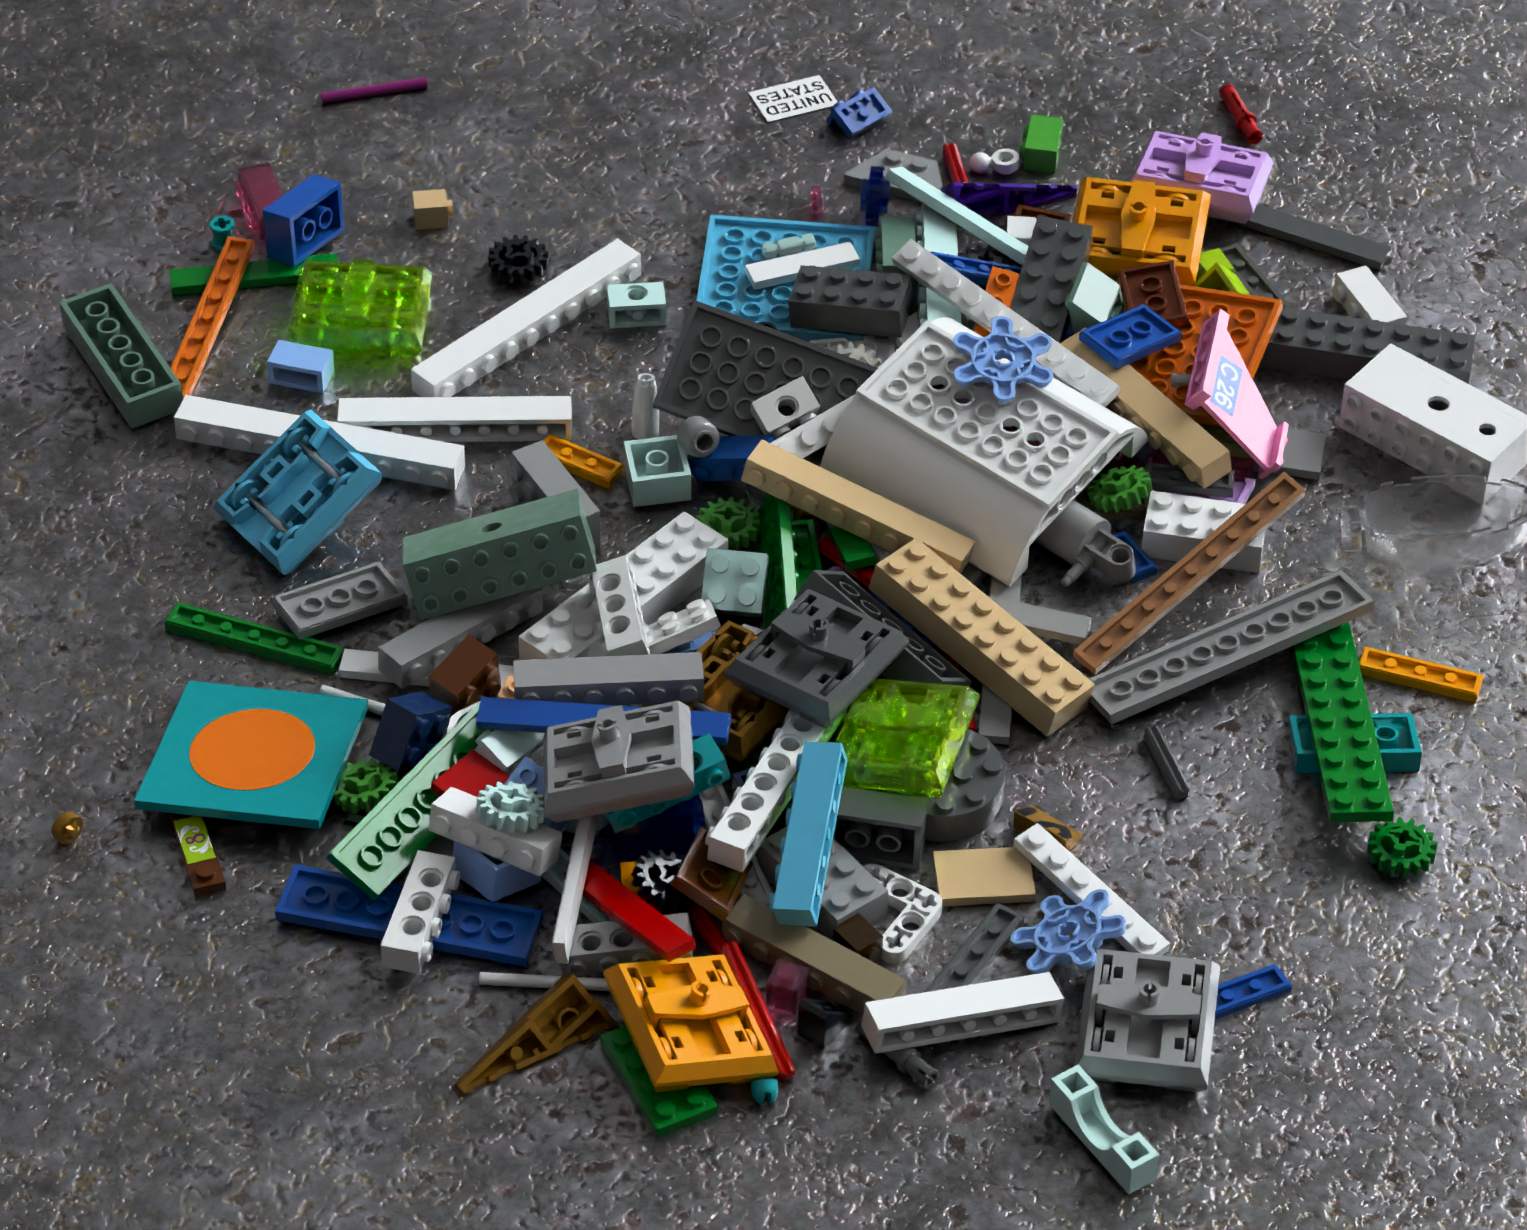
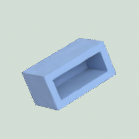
(300, 366)

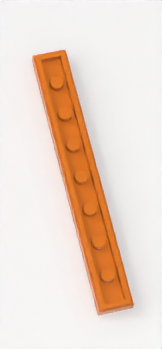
(211, 312)

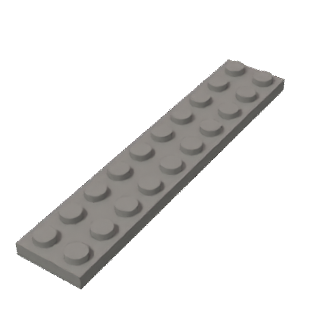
(1228, 646)

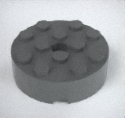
(970, 795)

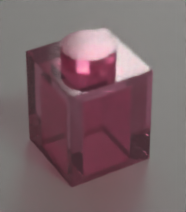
(786, 987)

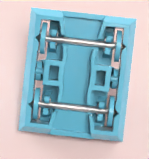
(303, 498)

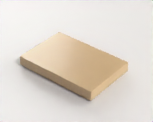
(983, 876)

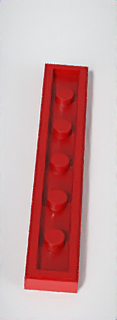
(635, 914)

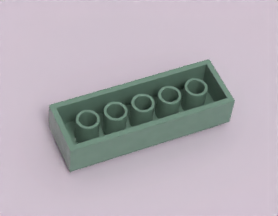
(121, 355)

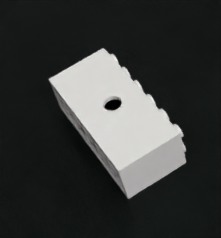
(1433, 419)

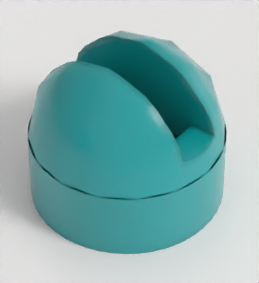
(764, 1088)

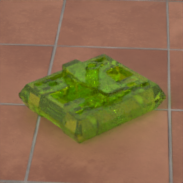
(361, 307)
(906, 735)

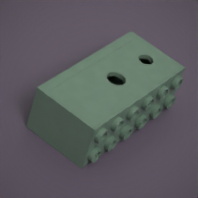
(498, 554)

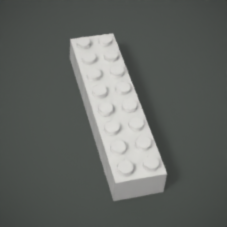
(665, 573)

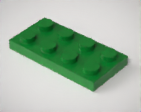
(665, 1109)

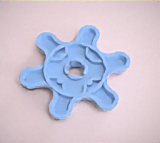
(998, 345)
(1061, 919)

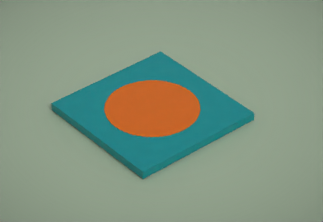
(252, 754)

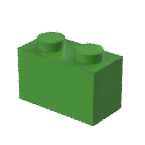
(1042, 143)

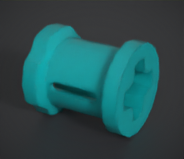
(221, 228)

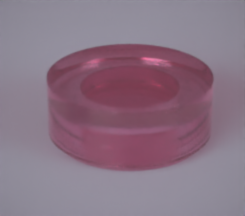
(817, 199)

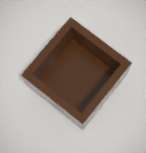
(466, 675)

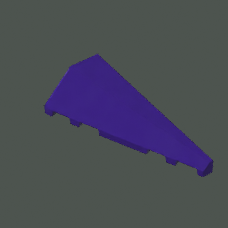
(1006, 197)

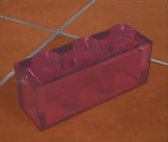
(258, 190)

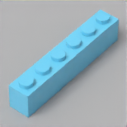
(809, 834)

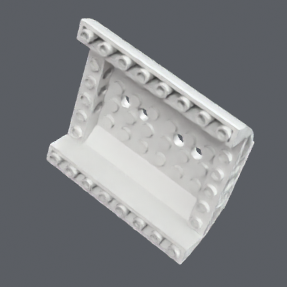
(958, 458)

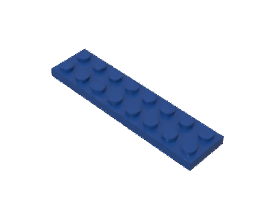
(469, 928)

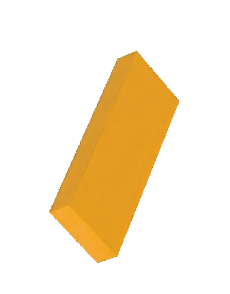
(585, 462)

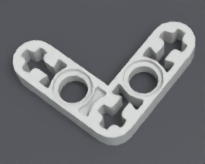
(911, 912)

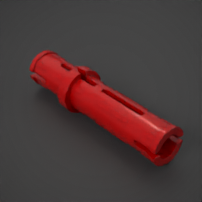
(1244, 120)

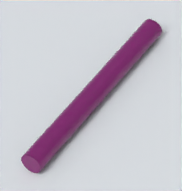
(374, 90)

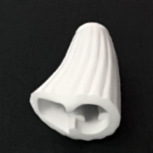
(644, 417)

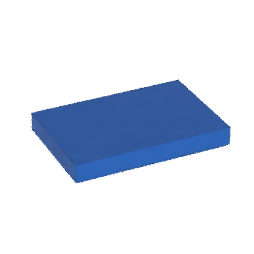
(1130, 336)

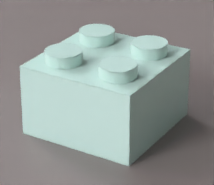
(657, 471)
(736, 582)

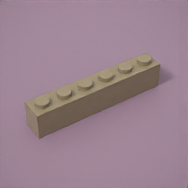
(832, 967)

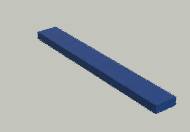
(538, 715)

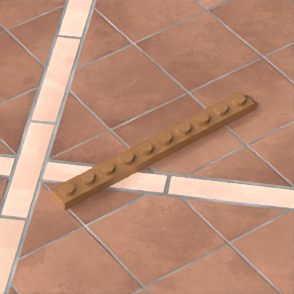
(1189, 573)

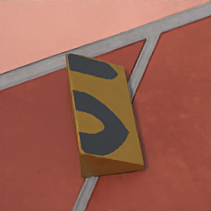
(1030, 815)

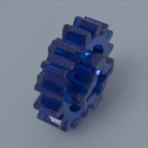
(875, 196)

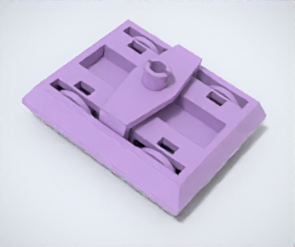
(1227, 172)

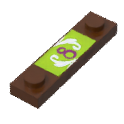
(197, 854)

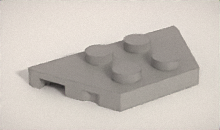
(920, 166)

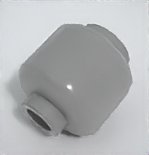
(698, 436)

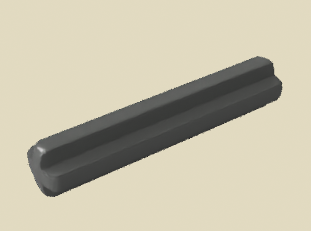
(1167, 762)

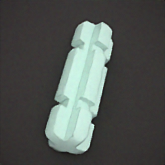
(788, 246)

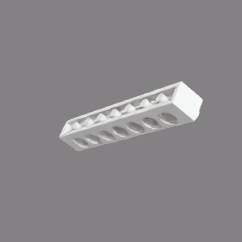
(764, 794)

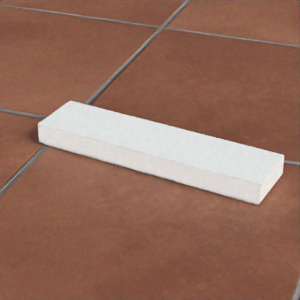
(786, 268)

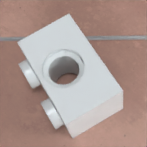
(794, 394)

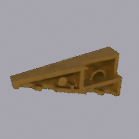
(552, 1023)

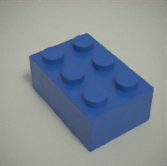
(303, 220)

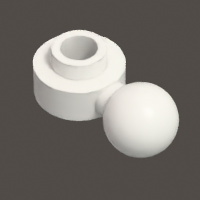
(1002, 161)

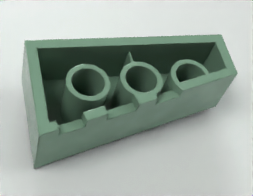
(890, 239)

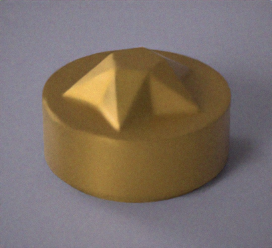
(67, 827)

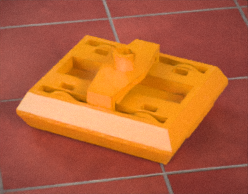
(1143, 223)
(690, 1022)

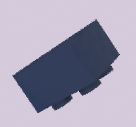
(409, 729)

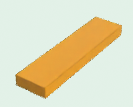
(1420, 674)

